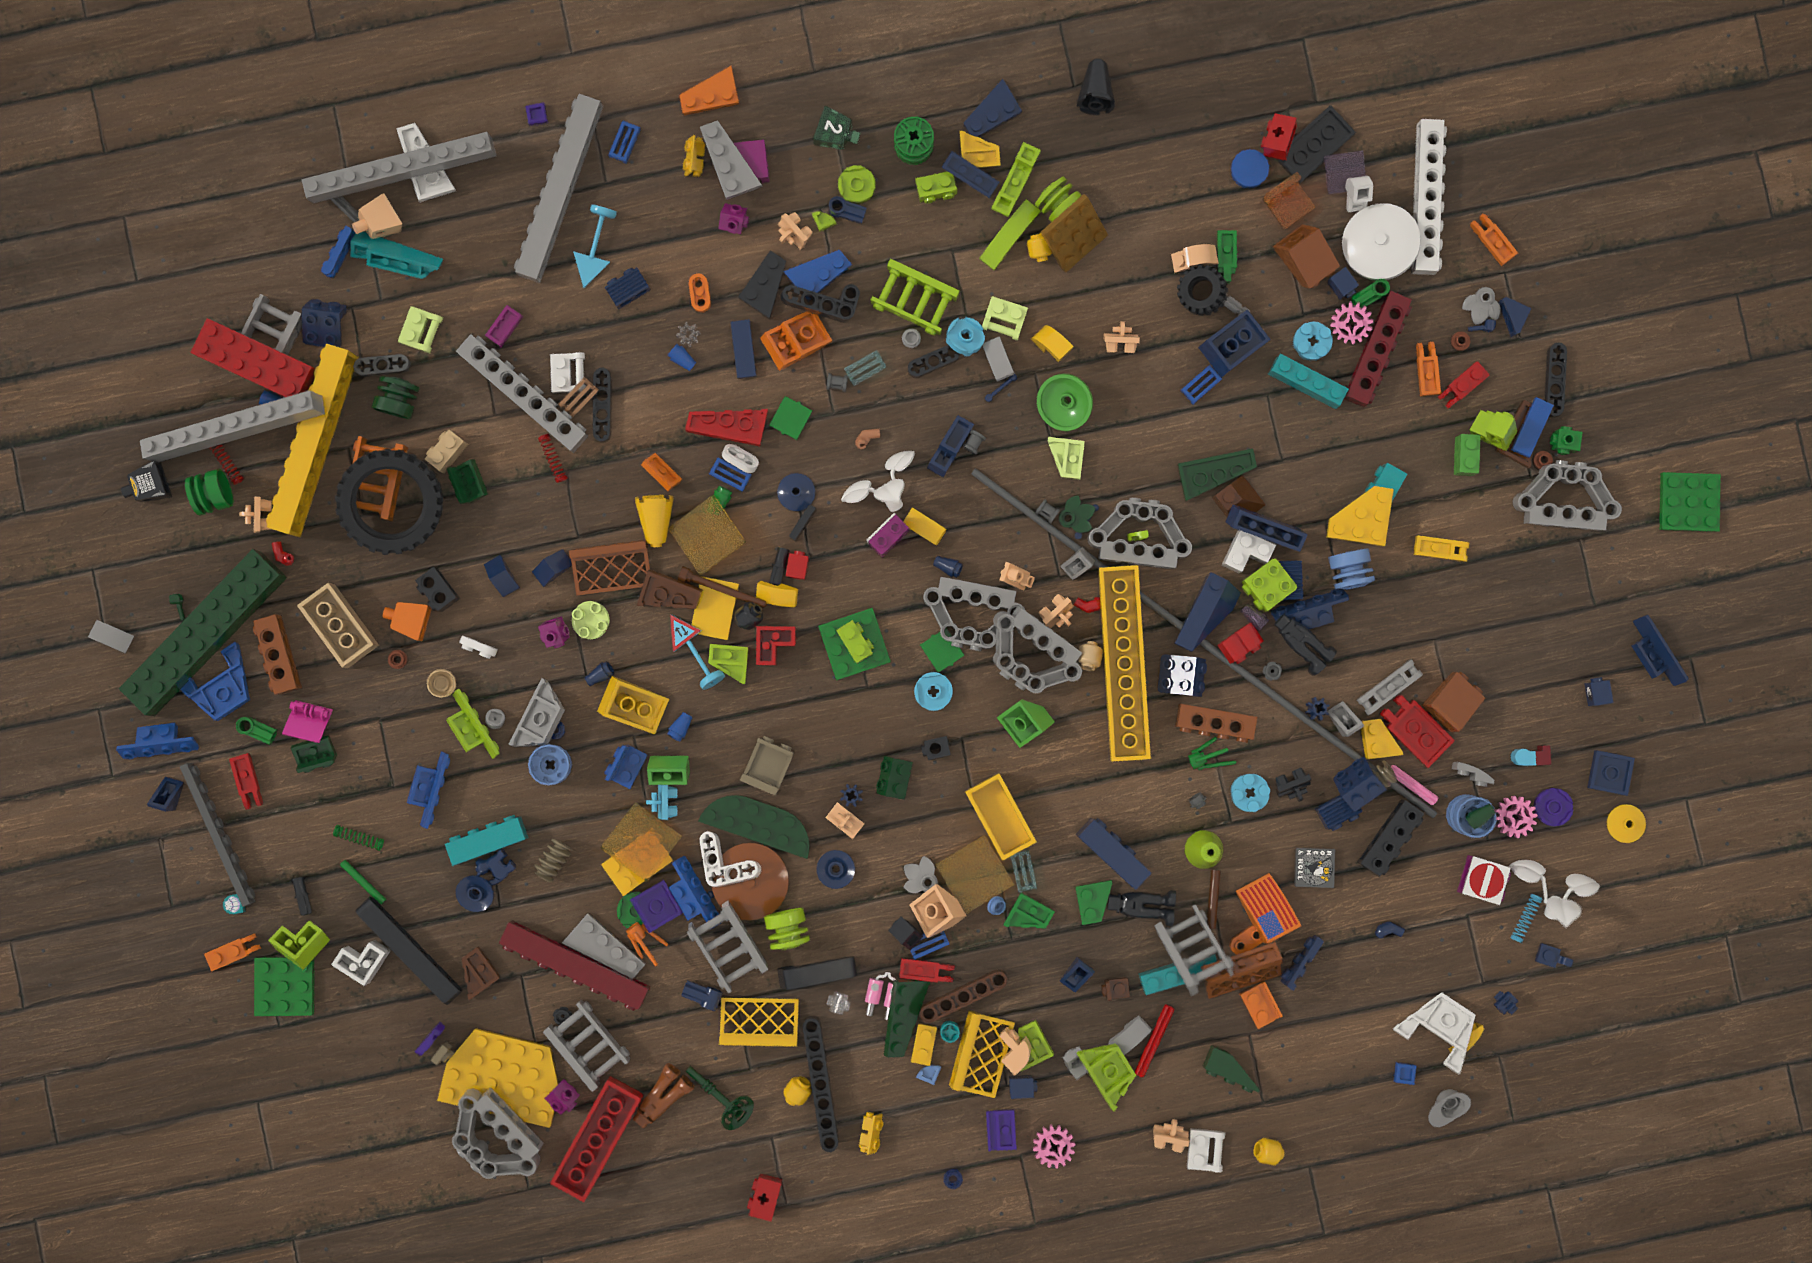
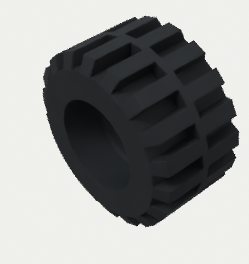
(1195, 276)

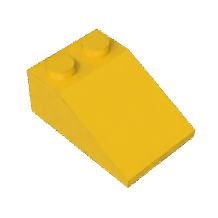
(632, 705)
(623, 877)

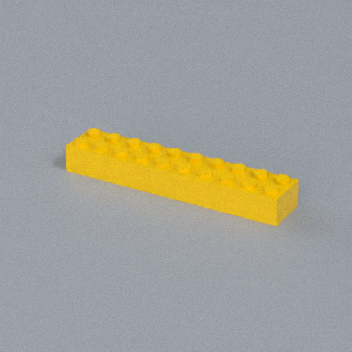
(312, 443)
(1124, 663)

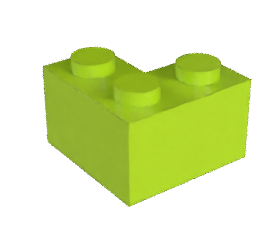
(1495, 428)
(302, 946)

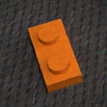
(661, 472)

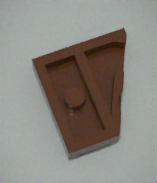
(478, 972)

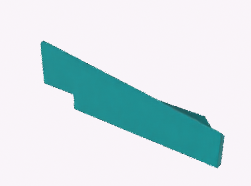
(393, 256)

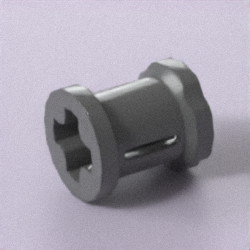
(837, 382)
(974, 442)
(1047, 511)

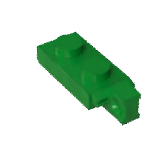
(1227, 253)

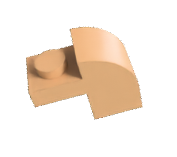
(1193, 256)
(1019, 1053)

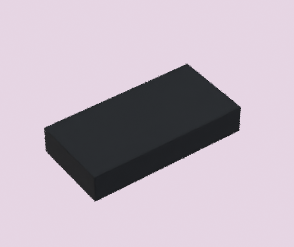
(802, 523)

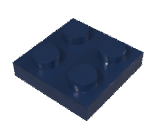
(1611, 772)

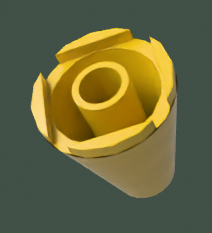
(654, 517)

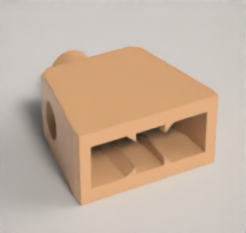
(377, 218)

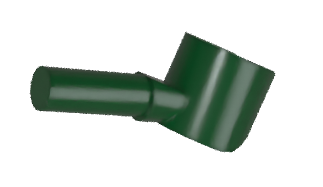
(177, 599)

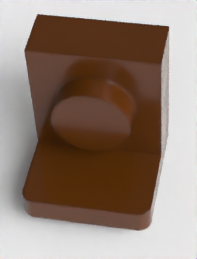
(1115, 988)

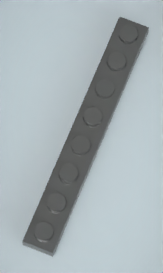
(221, 840)

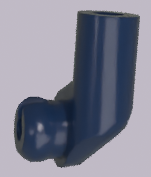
(1387, 928)

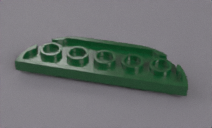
(759, 823)

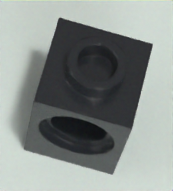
(945, 751)
(905, 933)

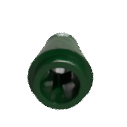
(1480, 816)

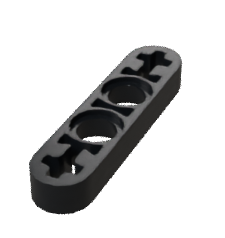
(1557, 380)
(605, 405)

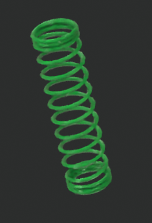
(337, 829)

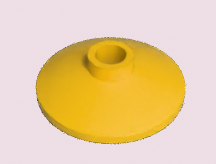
(1617, 823)

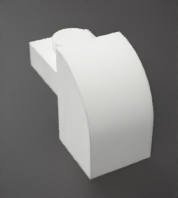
(1358, 193)

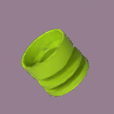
(1057, 198)
(787, 928)

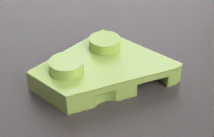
(1067, 456)

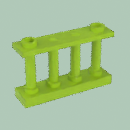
(913, 278)

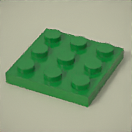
(1690, 502)
(840, 657)
(283, 987)

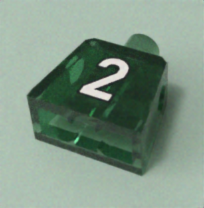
(834, 130)

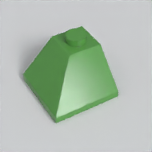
(1025, 721)

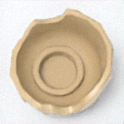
(441, 683)

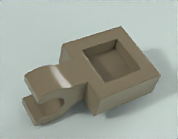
(443, 1054)

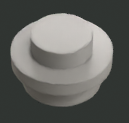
(911, 338)

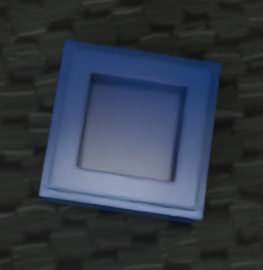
(1405, 1073)

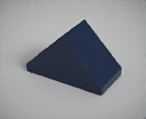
(1514, 315)
(552, 567)
(501, 576)
(166, 795)
(1077, 974)

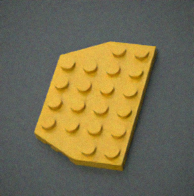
(511, 1066)

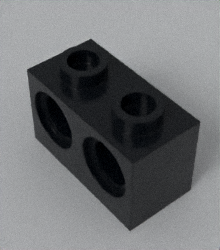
(440, 586)

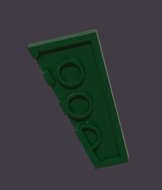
(1210, 472)
(903, 1013)

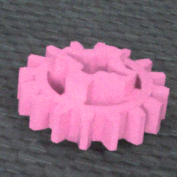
(1343, 323)
(1518, 810)
(1060, 1141)

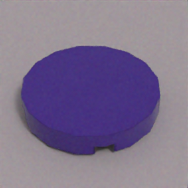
(1553, 807)
(430, 1038)

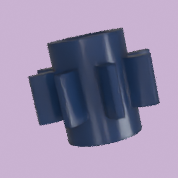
(1321, 706)
(846, 796)
(1505, 1002)

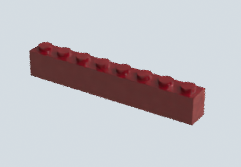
(574, 965)

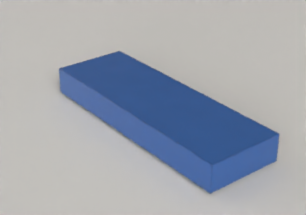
(1532, 427)

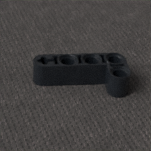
(818, 299)
(816, 973)

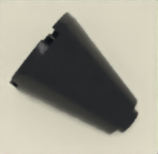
(1096, 90)

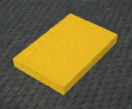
(715, 611)

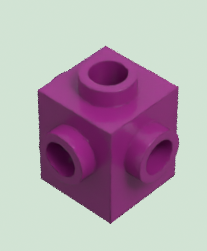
(733, 218)
(554, 632)
(562, 1097)

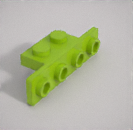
(469, 728)

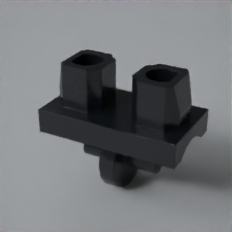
(1285, 787)

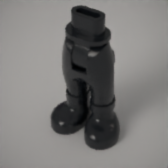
(1297, 635)
(1133, 903)

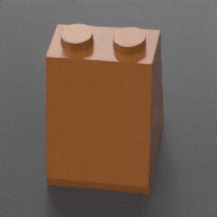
(1307, 255)
(1454, 702)

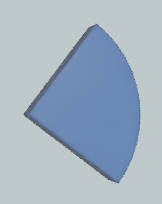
(929, 1073)

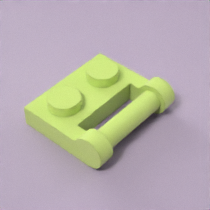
(1006, 312)
(415, 326)

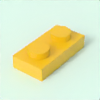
(924, 1044)

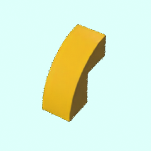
(1053, 342)

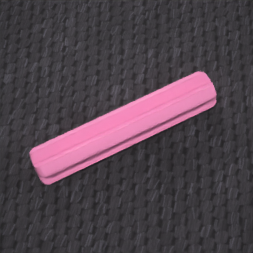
(1415, 786)

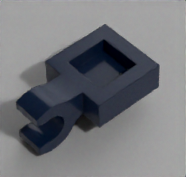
(1551, 956)

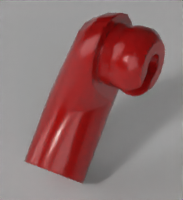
(280, 555)

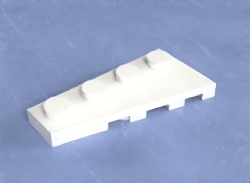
(427, 185)

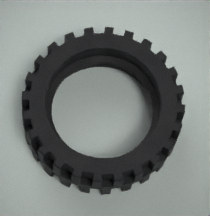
(376, 540)

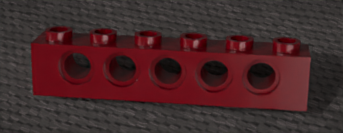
(1401, 306)

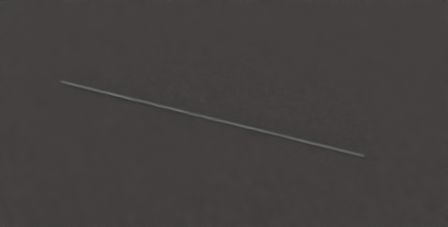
(1205, 644)

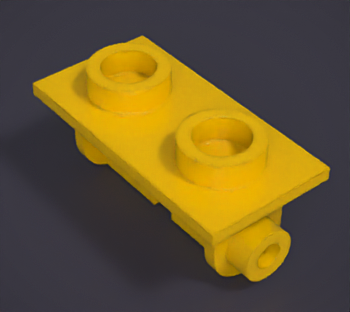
(691, 163)
(873, 1124)

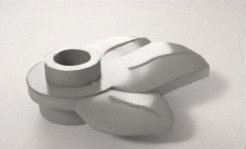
(1482, 308)
(918, 874)

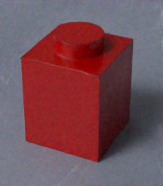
(797, 565)

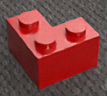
(768, 640)

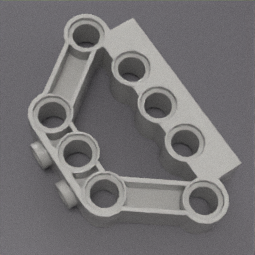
(1596, 489)
(1168, 527)
(944, 620)
(1047, 677)
(503, 1164)

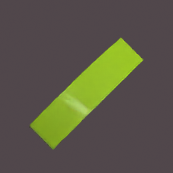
(1016, 179)
(1009, 234)

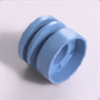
(1351, 569)
(538, 764)
(1457, 812)

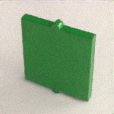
(790, 418)
(941, 652)

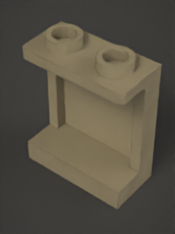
(767, 765)

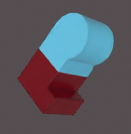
(1526, 757)

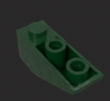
(1224, 1064)

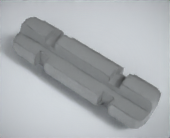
(1234, 305)

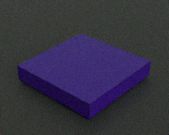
(656, 906)

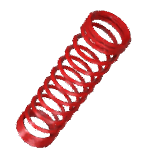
(541, 440)
(237, 479)

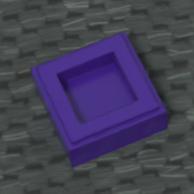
(536, 114)

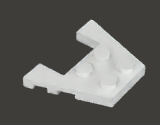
(1446, 1020)

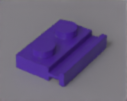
(1001, 1129)

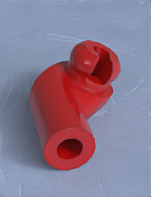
(1088, 607)

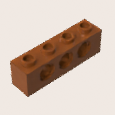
(291, 680)
(1246, 723)

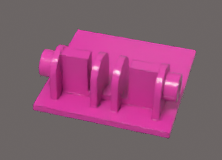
(307, 721)

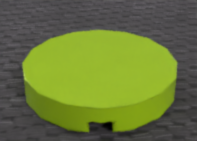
(856, 184)

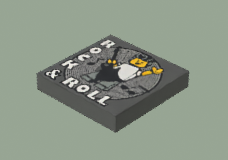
(1314, 867)

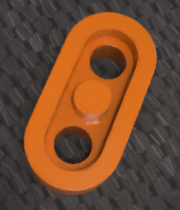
(699, 293)
(1247, 939)

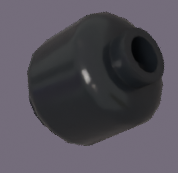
(748, 615)

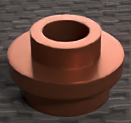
(1456, 345)
(1537, 459)
(391, 659)

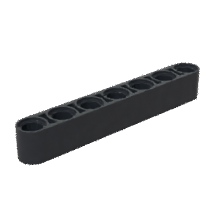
(408, 950)
(820, 1093)

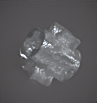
(683, 331)
(838, 1003)

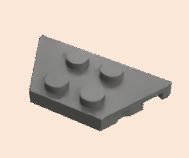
(539, 718)

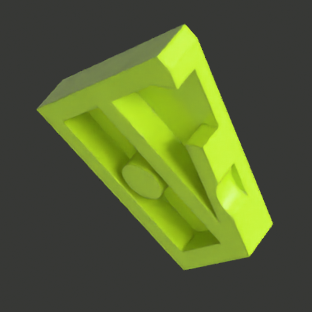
(730, 660)
(1039, 1045)

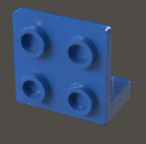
(626, 765)

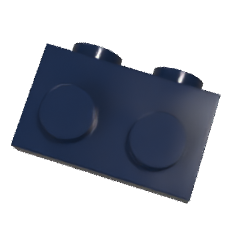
(322, 323)
(1182, 675)
(1358, 784)

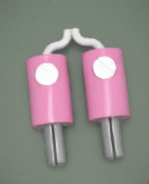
(874, 993)

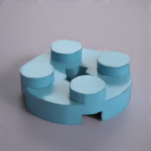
(961, 345)
(1303, 346)
(925, 683)
(1260, 788)

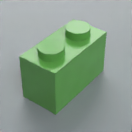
(1467, 455)
(668, 770)

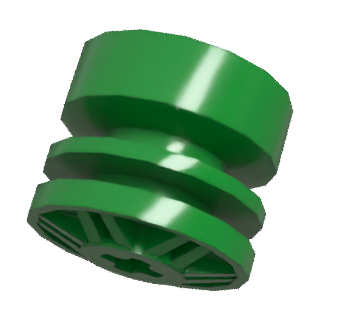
(919, 149)
(209, 492)

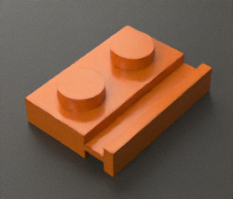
(1260, 1005)

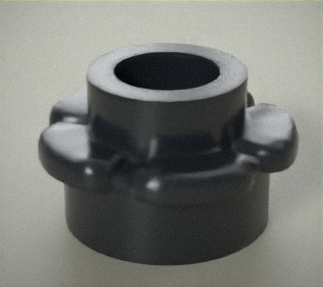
(558, 1012)

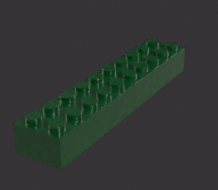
(202, 633)

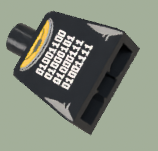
(147, 483)

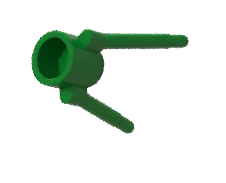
(1199, 759)

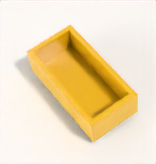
(1000, 816)

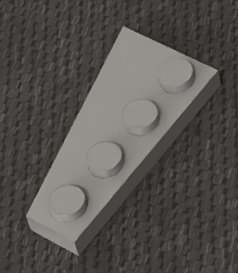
(729, 164)
(601, 945)

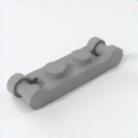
(1389, 687)

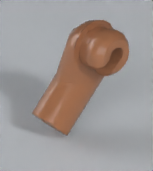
(865, 436)

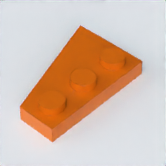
(711, 94)

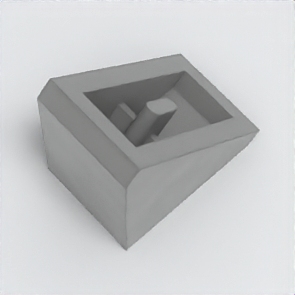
(1078, 563)
(1345, 719)

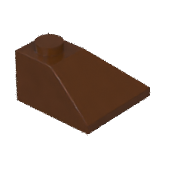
(1239, 494)

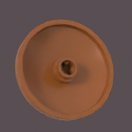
(756, 896)

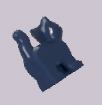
(496, 865)

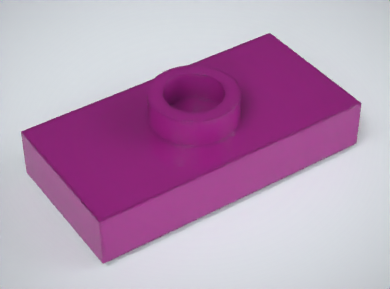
(504, 326)

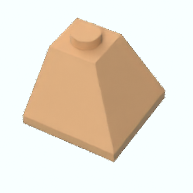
(937, 910)

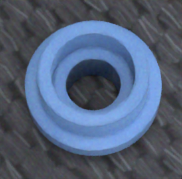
(996, 905)

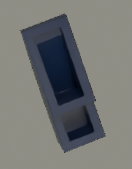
(950, 446)

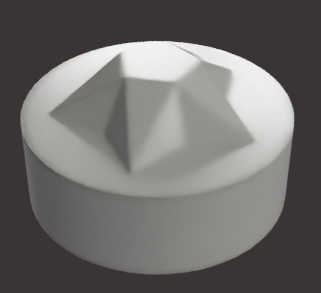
(495, 718)

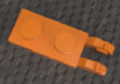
(1494, 240)
(1428, 370)
(230, 952)

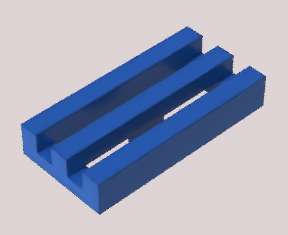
(631, 144)
(1213, 374)
(744, 481)
(929, 950)

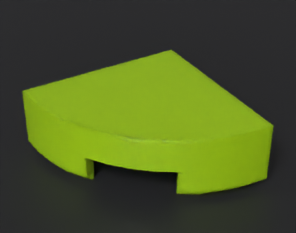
(823, 220)
(1136, 536)

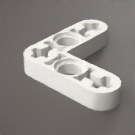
(718, 867)

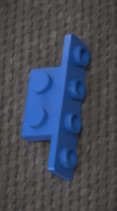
(156, 741)
(426, 788)
(690, 893)

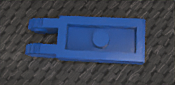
(338, 252)

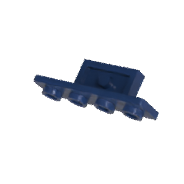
(1312, 611)
(1655, 652)

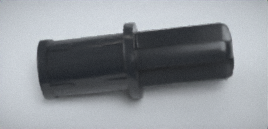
(779, 566)
(302, 896)

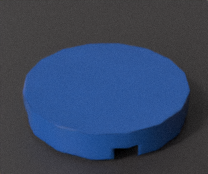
(1249, 168)

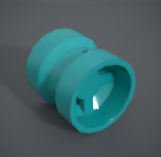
(949, 1031)

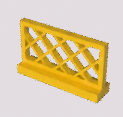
(753, 1039)
(965, 1054)

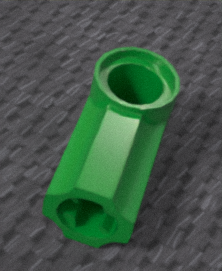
(1369, 294)
(257, 730)

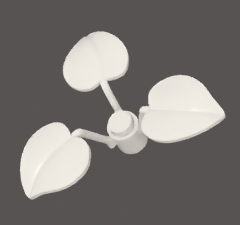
(889, 492)
(1557, 908)

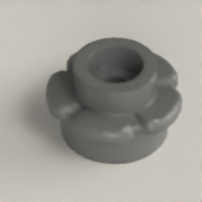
(1277, 671)
(1197, 800)

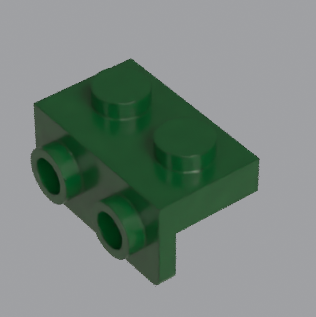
(467, 482)
(314, 755)
(894, 777)

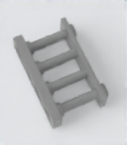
(287, 337)
(737, 930)
(1184, 964)
(579, 1063)

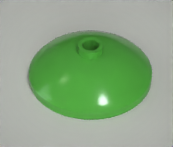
(1054, 406)

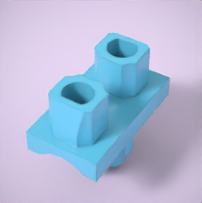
(664, 810)

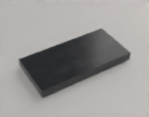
(1315, 141)

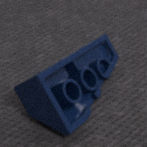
(1213, 603)

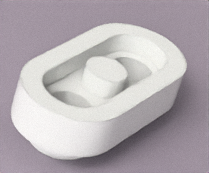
(740, 458)
(470, 644)

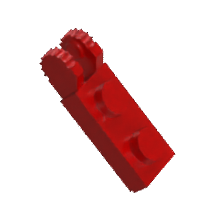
(1465, 383)
(246, 779)
(924, 970)

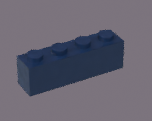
(1266, 528)

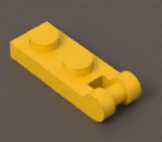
(1440, 548)

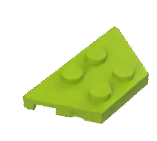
(1108, 1071)

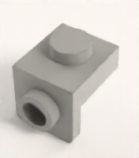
(1074, 1064)

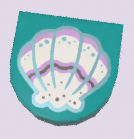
(233, 905)

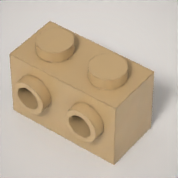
(445, 451)

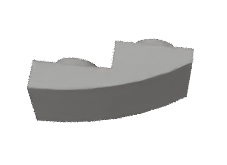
(998, 359)
(110, 636)
(1476, 774)
(1132, 1035)

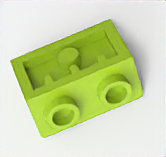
(935, 187)

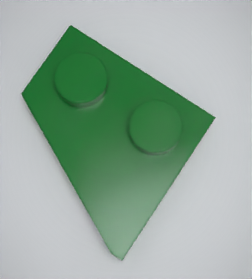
(1093, 900)
(1029, 913)

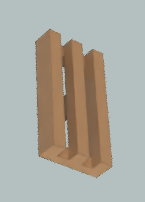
(568, 408)

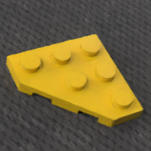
(1364, 518)

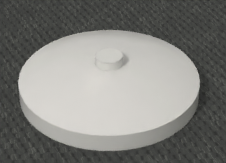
(1381, 242)

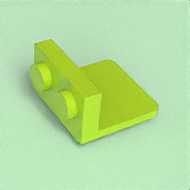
(1268, 585)

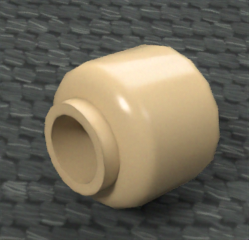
(1091, 656)

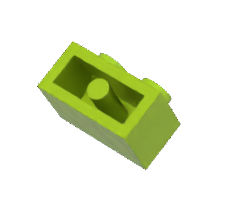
(854, 641)

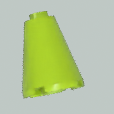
(1197, 847)

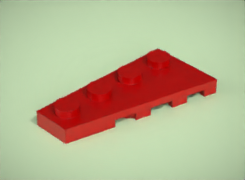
(729, 425)

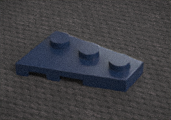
(993, 111)
(1298, 968)

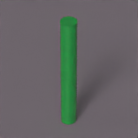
(363, 882)

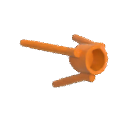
(636, 934)

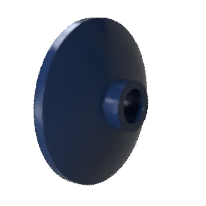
(805, 496)
(835, 879)
(469, 898)

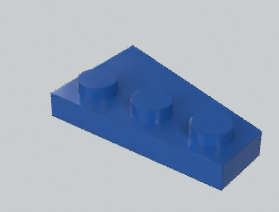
(819, 272)

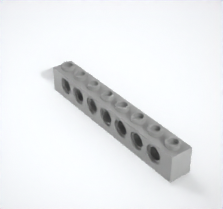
(469, 351)

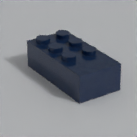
(1115, 855)

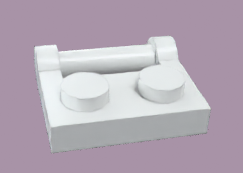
(561, 372)
(1199, 1149)

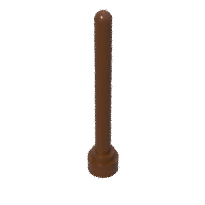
(686, 576)

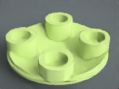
(590, 620)

